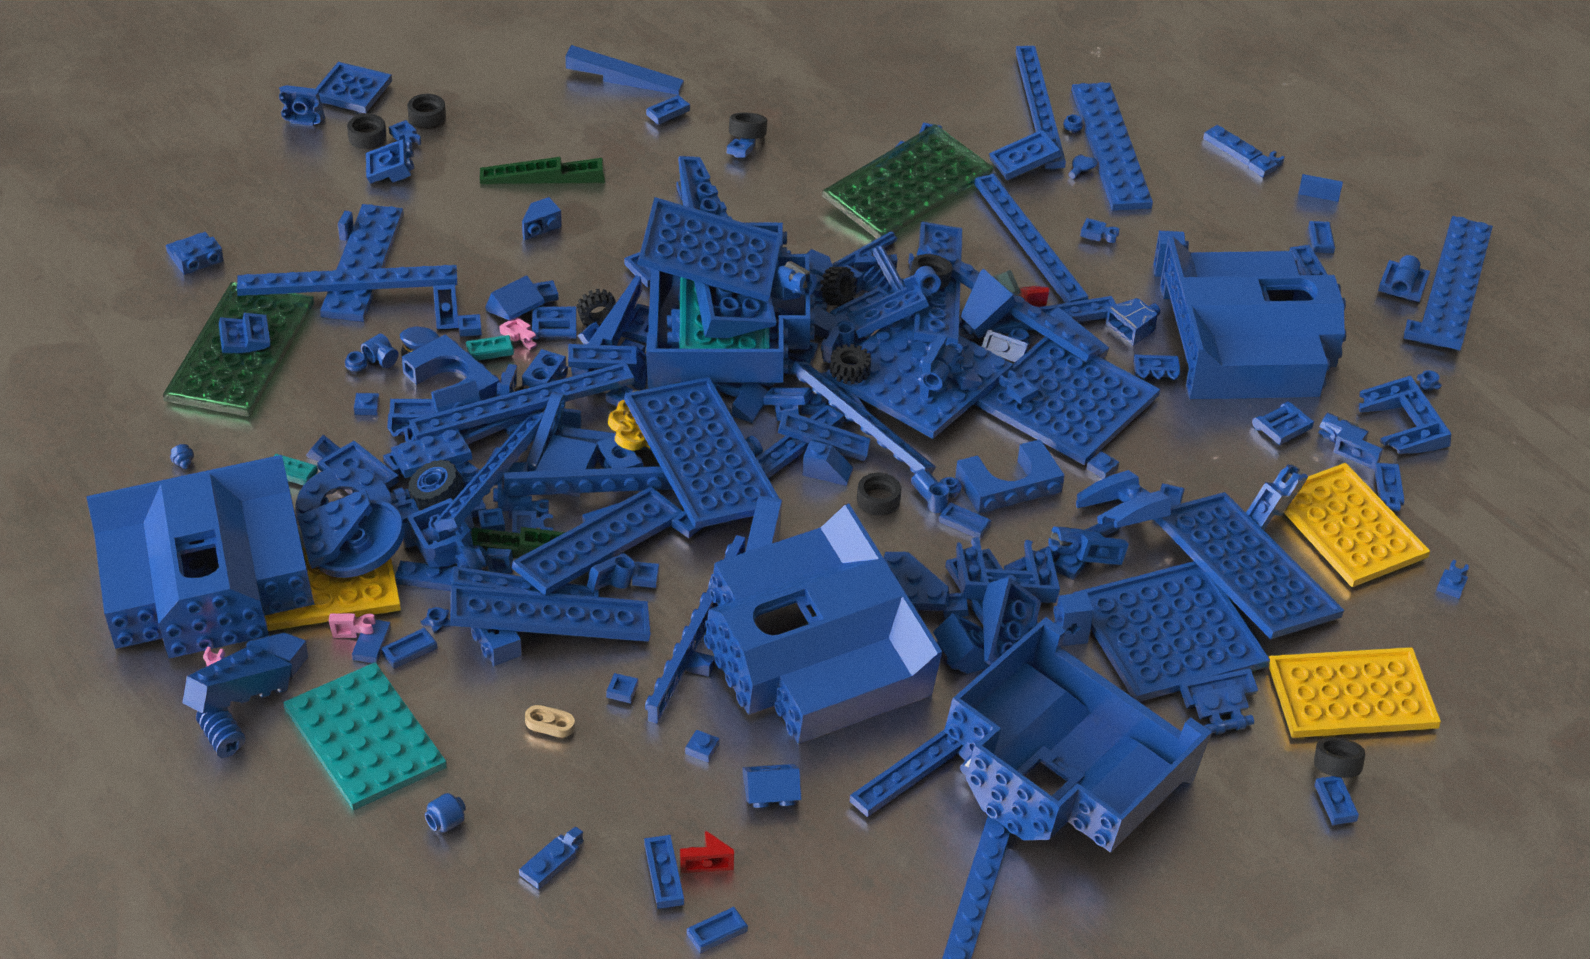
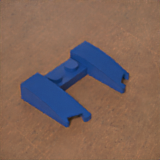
(1430, 430)
(1138, 503)
(1038, 579)

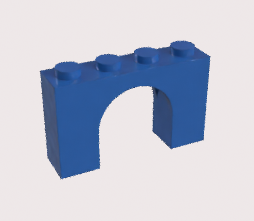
(447, 356)
(991, 493)

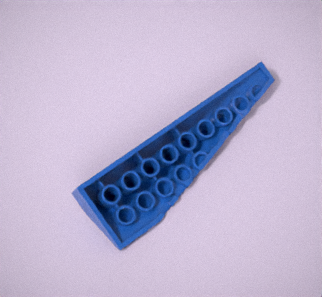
(721, 311)

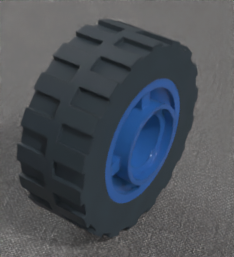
(435, 483)

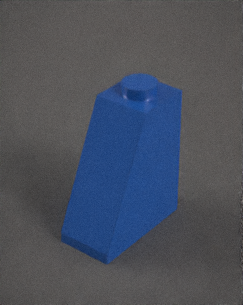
(985, 305)

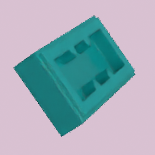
(490, 347)
(298, 471)

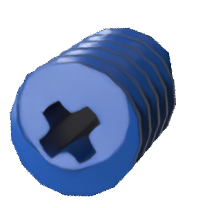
(221, 731)

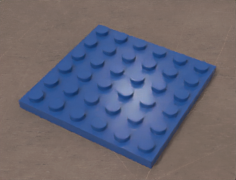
(896, 373)
(1077, 401)
(1170, 630)

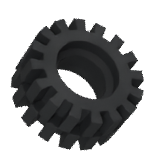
(838, 286)
(592, 301)
(842, 371)

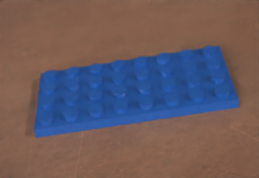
(700, 451)
(1249, 565)

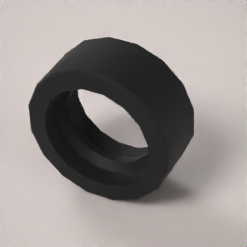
(426, 119)
(364, 122)
(748, 125)
(940, 265)
(876, 505)
(1339, 757)

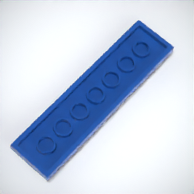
(365, 249)
(596, 540)
(550, 613)

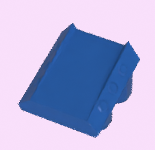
(301, 105)

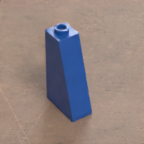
(765, 523)

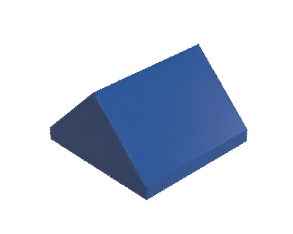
(514, 299)

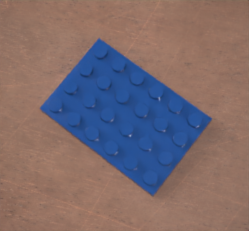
(710, 249)

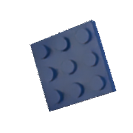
(353, 87)

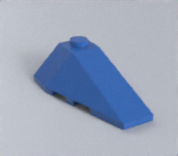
(1006, 616)

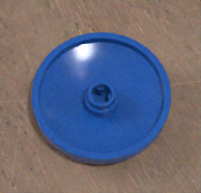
(371, 545)

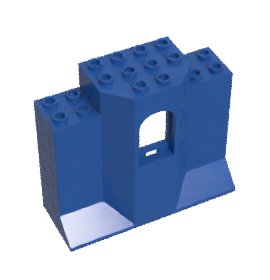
(1239, 338)
(727, 365)
(149, 526)
(850, 661)
(1060, 712)

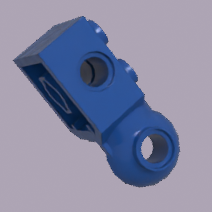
(444, 547)

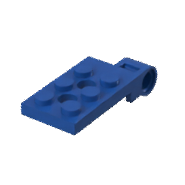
(897, 305)

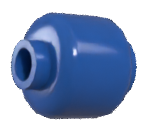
(445, 813)

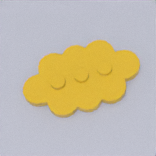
(627, 430)

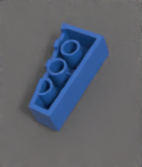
(236, 679)

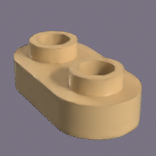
(549, 721)

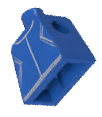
(1133, 319)

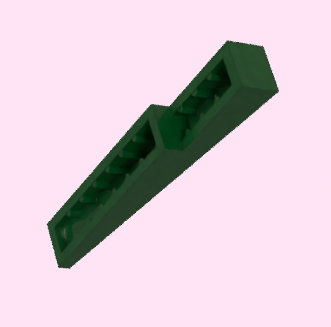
(545, 171)
(518, 543)

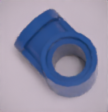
(380, 350)

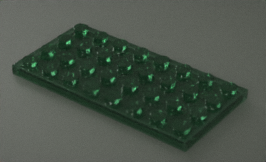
(907, 182)
(237, 380)

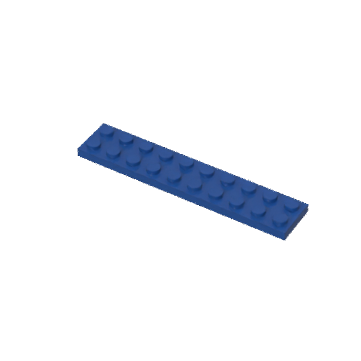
(1111, 147)
(1455, 283)
(944, 305)

